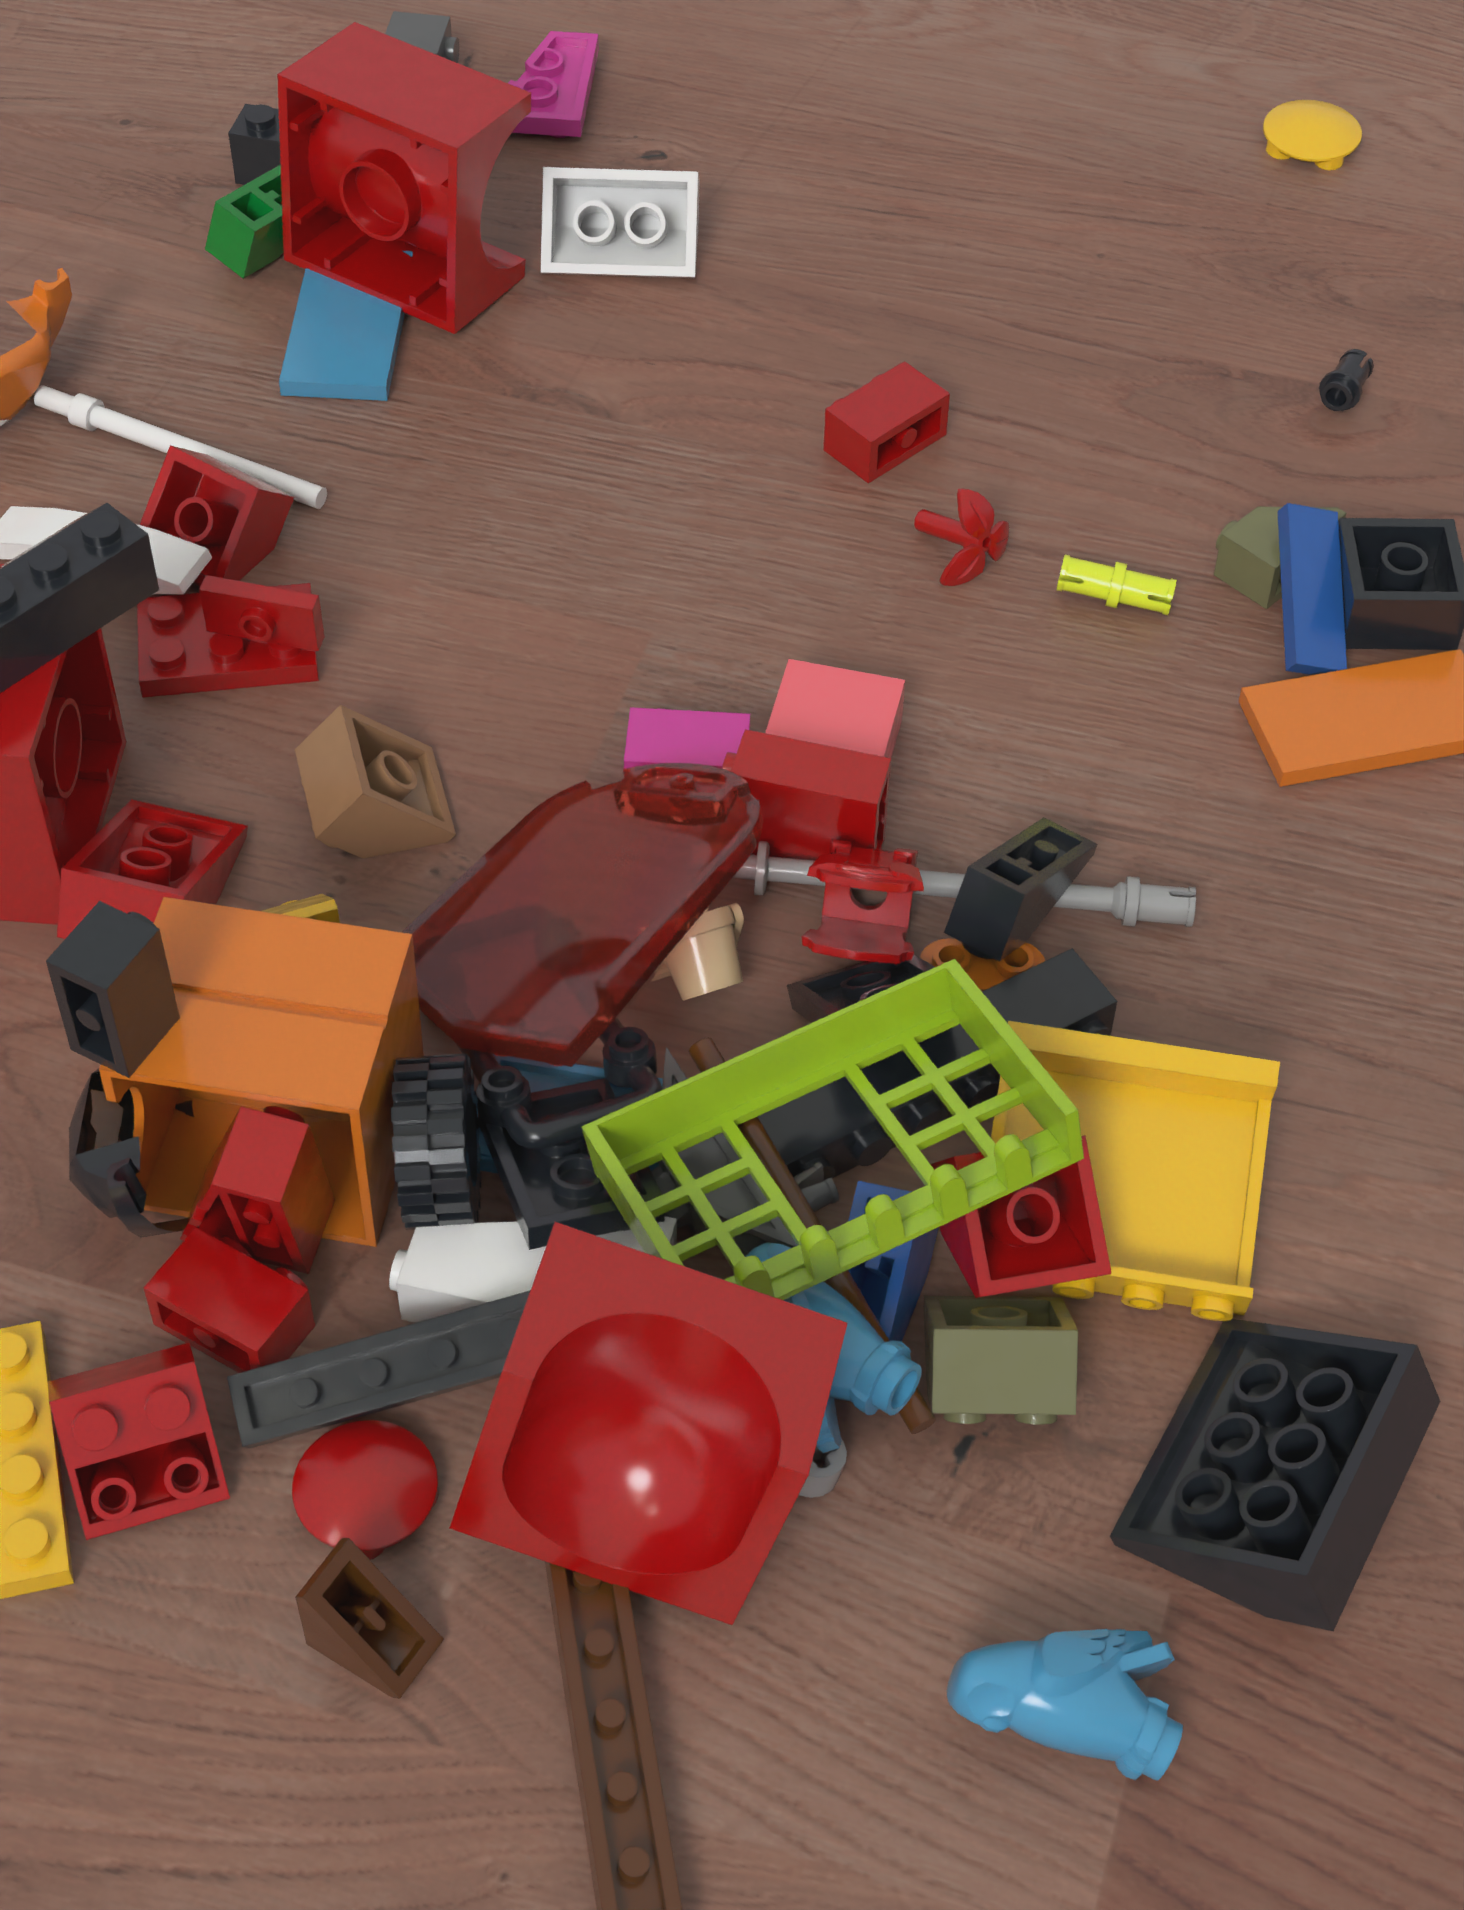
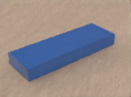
(1311, 590)

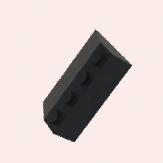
(1281, 1467)

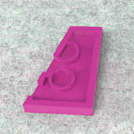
(559, 84)

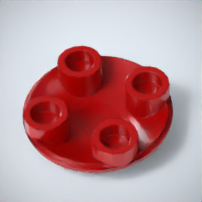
(365, 1485)

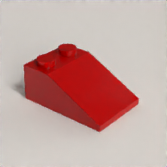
(149, 856)

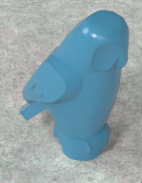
(868, 1369)
(1073, 1696)

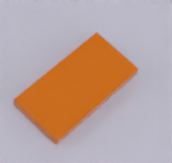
(1359, 717)

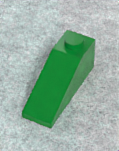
(248, 225)

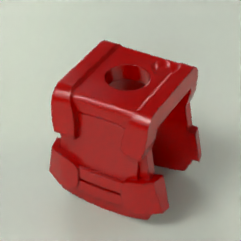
(860, 930)

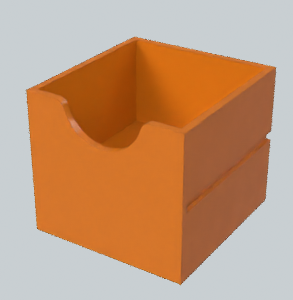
(284, 1020)

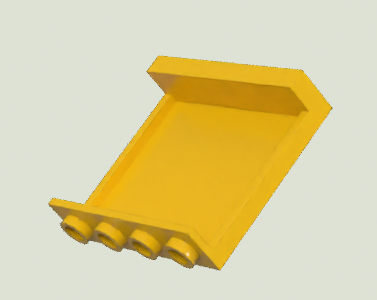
(1172, 1162)

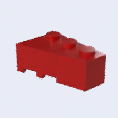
(266, 1189)

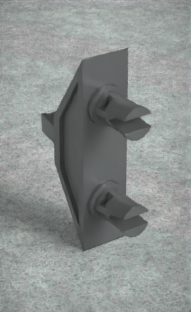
(740, 1194)

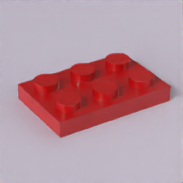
(184, 658)

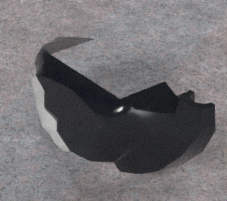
(108, 1169)

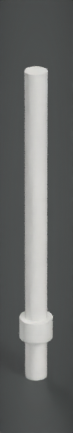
(91, 414)

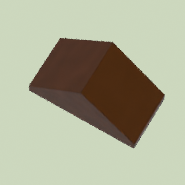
(365, 1621)

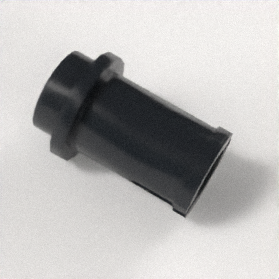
(1342, 387)

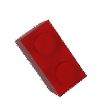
(886, 421)
(229, 1303)

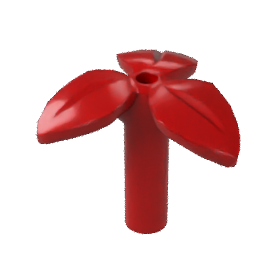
(971, 532)

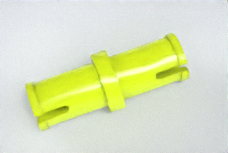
(1116, 584)

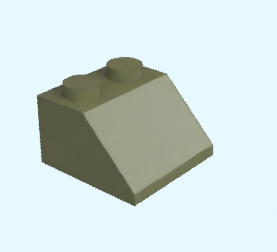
(1000, 1358)

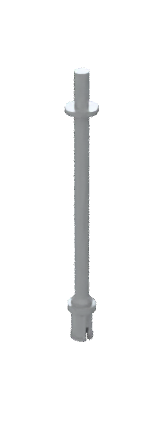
(1125, 901)

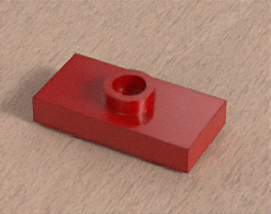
(262, 613)

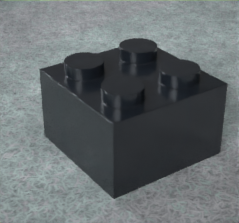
(1401, 583)

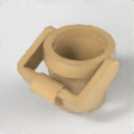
(707, 955)

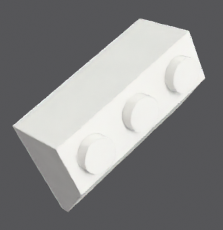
(619, 222)

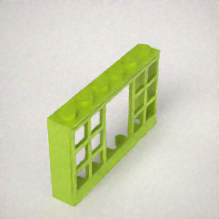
(805, 1062)

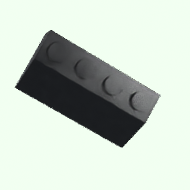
(70, 588)

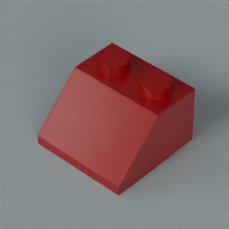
(218, 510)
(1033, 1235)

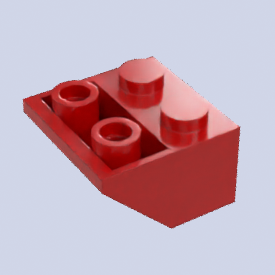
(137, 1440)

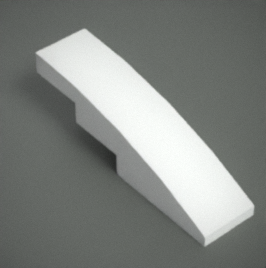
(175, 559)

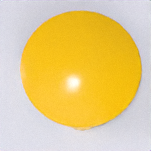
(1311, 133)

